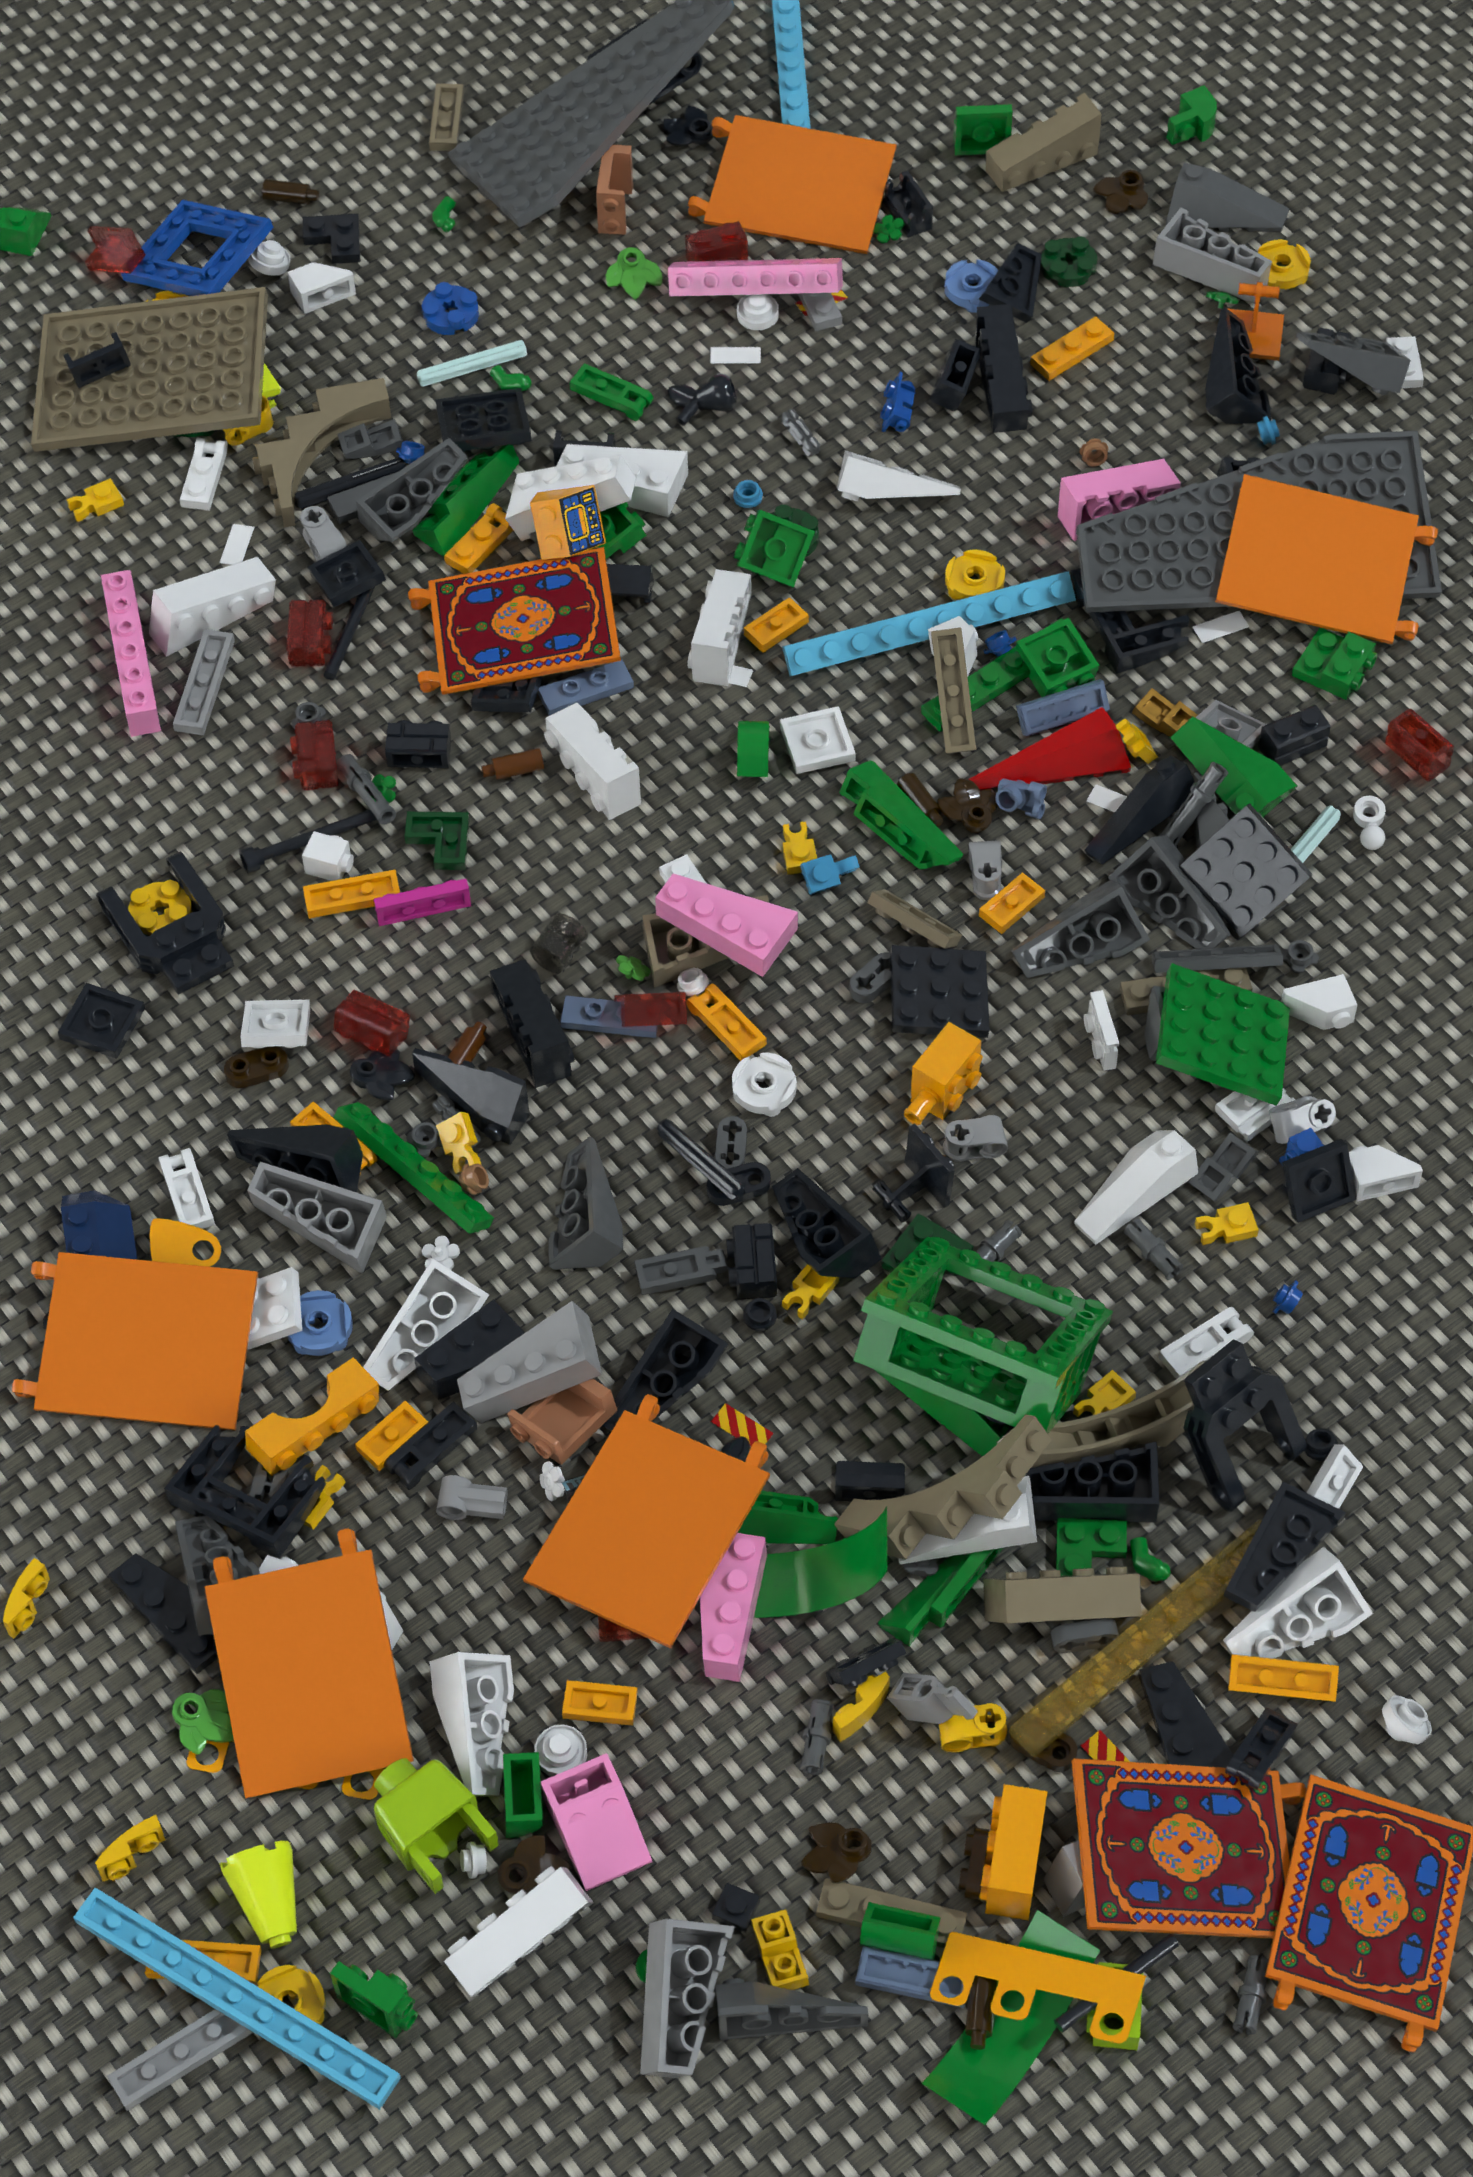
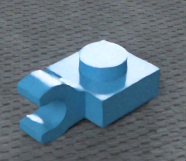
(824, 873)

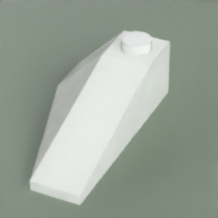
(872, 479)
(1138, 1182)
(430, 1312)
(984, 1532)
(1306, 1607)
(472, 1705)

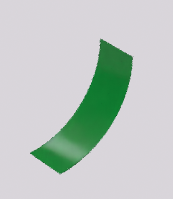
(824, 1574)
(985, 2078)

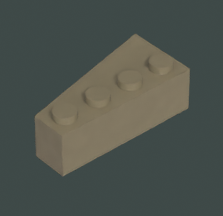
(1046, 145)

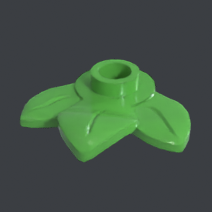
(635, 274)
(208, 1723)

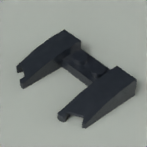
(1129, 646)
(270, 1526)

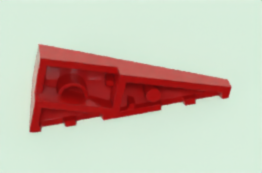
(1078, 749)

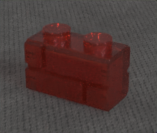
(717, 244)
(308, 633)
(1419, 744)
(316, 755)
(371, 1022)

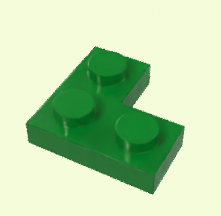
(1087, 1538)

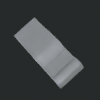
(928, 1699)

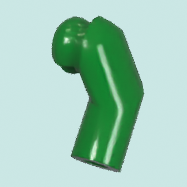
(442, 212)
(510, 381)
(1146, 1564)

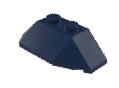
(97, 1225)

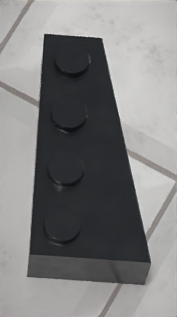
(1002, 369)

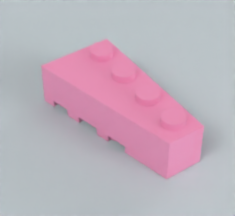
(1112, 491)
(728, 921)
(730, 1607)

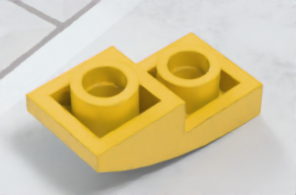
(20, 1608)
(868, 1700)
(118, 1858)
(780, 1950)

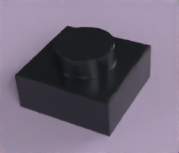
(736, 1907)

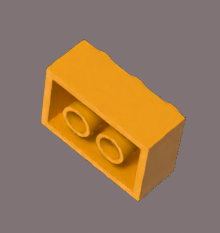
(1013, 1851)

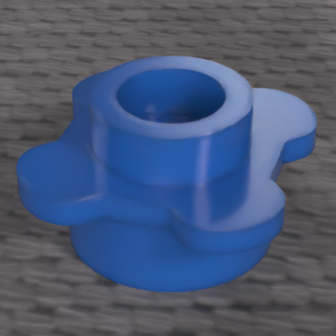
(410, 451)
(999, 643)
(1287, 1298)

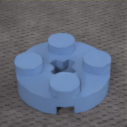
(957, 283)
(331, 1336)

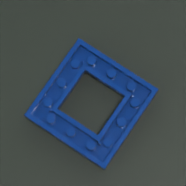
(242, 235)

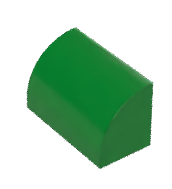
(522, 1793)
(900, 1931)

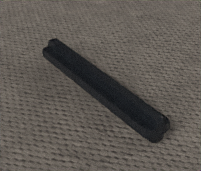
(320, 492)
(701, 1159)

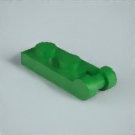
(611, 391)

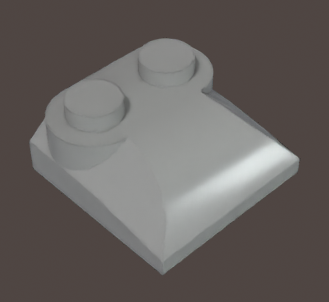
(1232, 723)

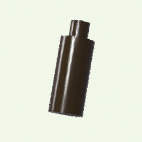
(288, 192)
(921, 797)
(979, 2014)

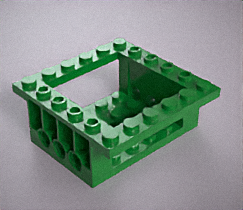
(969, 1363)

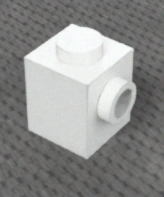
(327, 857)

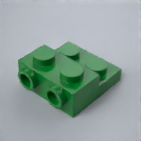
(981, 128)
(620, 529)
(773, 547)
(1057, 658)
(1336, 662)
(380, 1999)

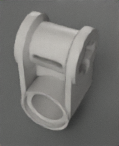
(320, 532)
(986, 866)
(1301, 1115)
(977, 1138)

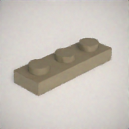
(446, 117)
(914, 919)

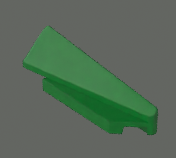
(466, 499)
(963, 1422)
(789, 1520)
(937, 1595)

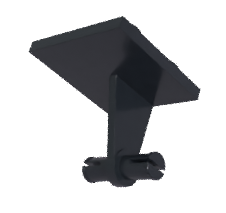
(930, 1171)

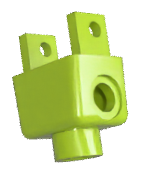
(426, 1814)

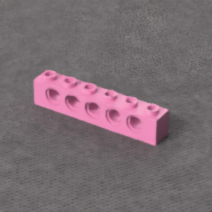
(755, 277)
(130, 653)

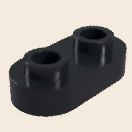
(746, 1174)

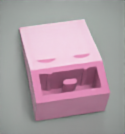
(595, 1822)

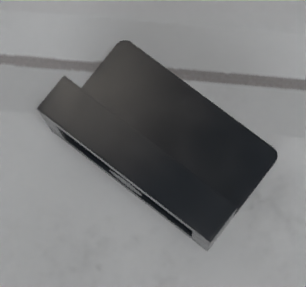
(869, 1480)

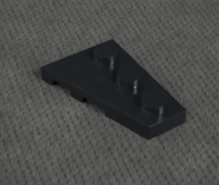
(1016, 282)

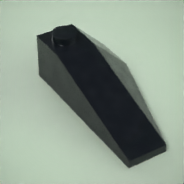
(1232, 376)

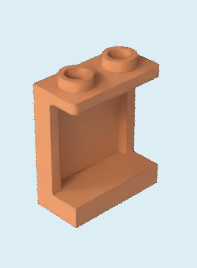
(613, 183)
(564, 1420)

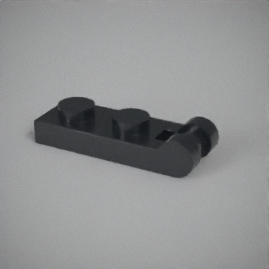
(431, 1445)
(1261, 1748)

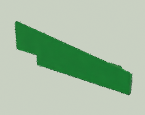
(897, 818)

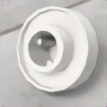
(270, 258)
(757, 311)
(1406, 1720)
(560, 1749)

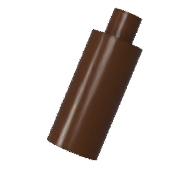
(514, 764)
(468, 1044)

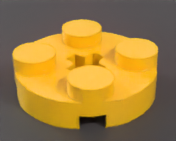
(1295, 258)
(973, 562)
(156, 895)
(297, 1984)

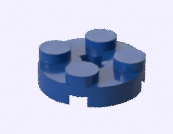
(446, 297)

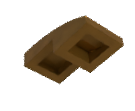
(1161, 713)

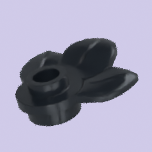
(691, 129)
(380, 1074)

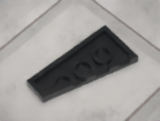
(1281, 1543)
(167, 1608)
(1180, 1720)

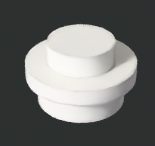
(692, 982)
(473, 1860)

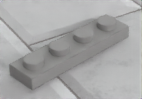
(203, 682)
(175, 2057)

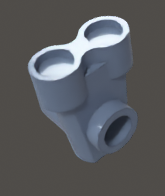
(1022, 796)

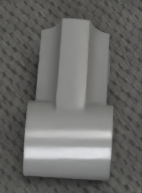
(462, 1498)

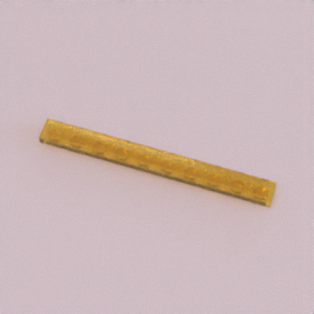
(1130, 1649)

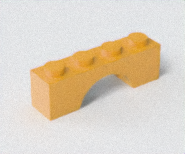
(281, 1440)

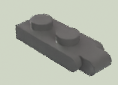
(679, 1269)

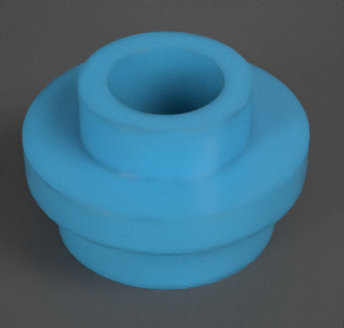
(1268, 430)
(747, 494)

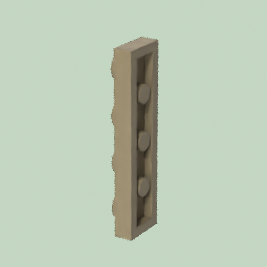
(953, 690)
(1137, 992)
(848, 1904)

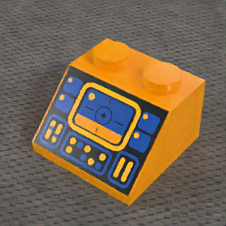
(567, 521)

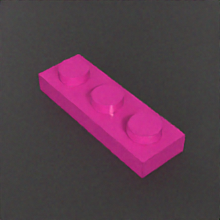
(422, 902)

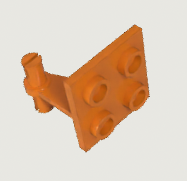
(1262, 327)

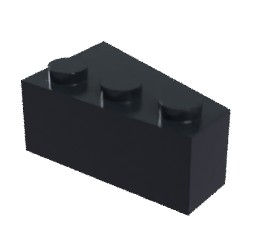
(465, 1348)

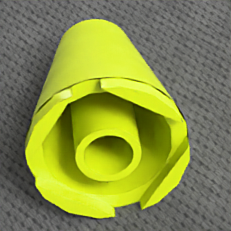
(265, 1890)

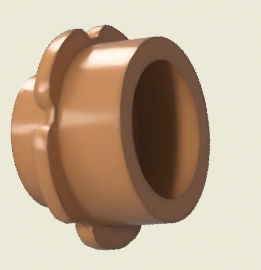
(1097, 457)
(473, 1178)

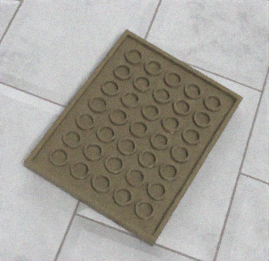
(189, 371)

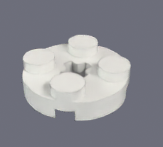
(764, 1100)

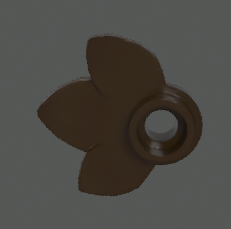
(1123, 192)
(969, 802)
(834, 1850)
(532, 1861)

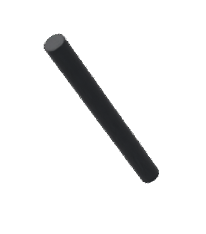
(347, 634)
(1137, 1966)

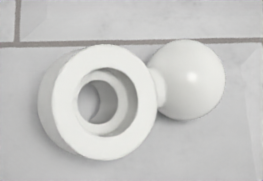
(1372, 835)

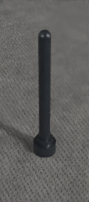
(253, 858)

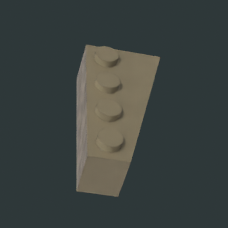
(674, 950)
(1062, 1597)

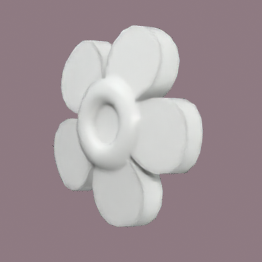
(441, 1253)
(552, 1481)

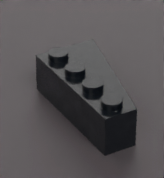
(532, 1022)
(1099, 1488)

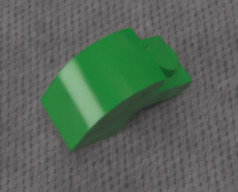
(1195, 116)
(753, 748)

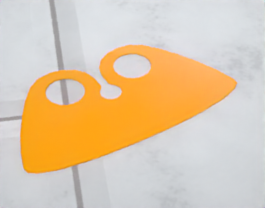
(174, 1241)

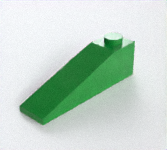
(22, 229)
(1250, 774)

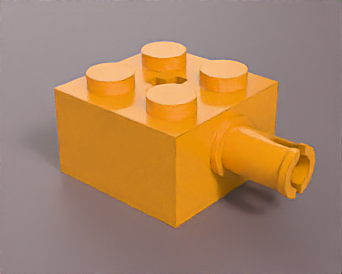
(944, 1074)

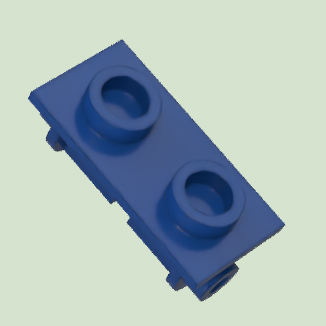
(898, 395)

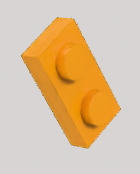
(776, 624)
(1012, 903)
(390, 1434)
(599, 1702)

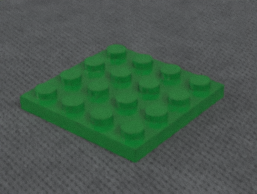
(1223, 1034)

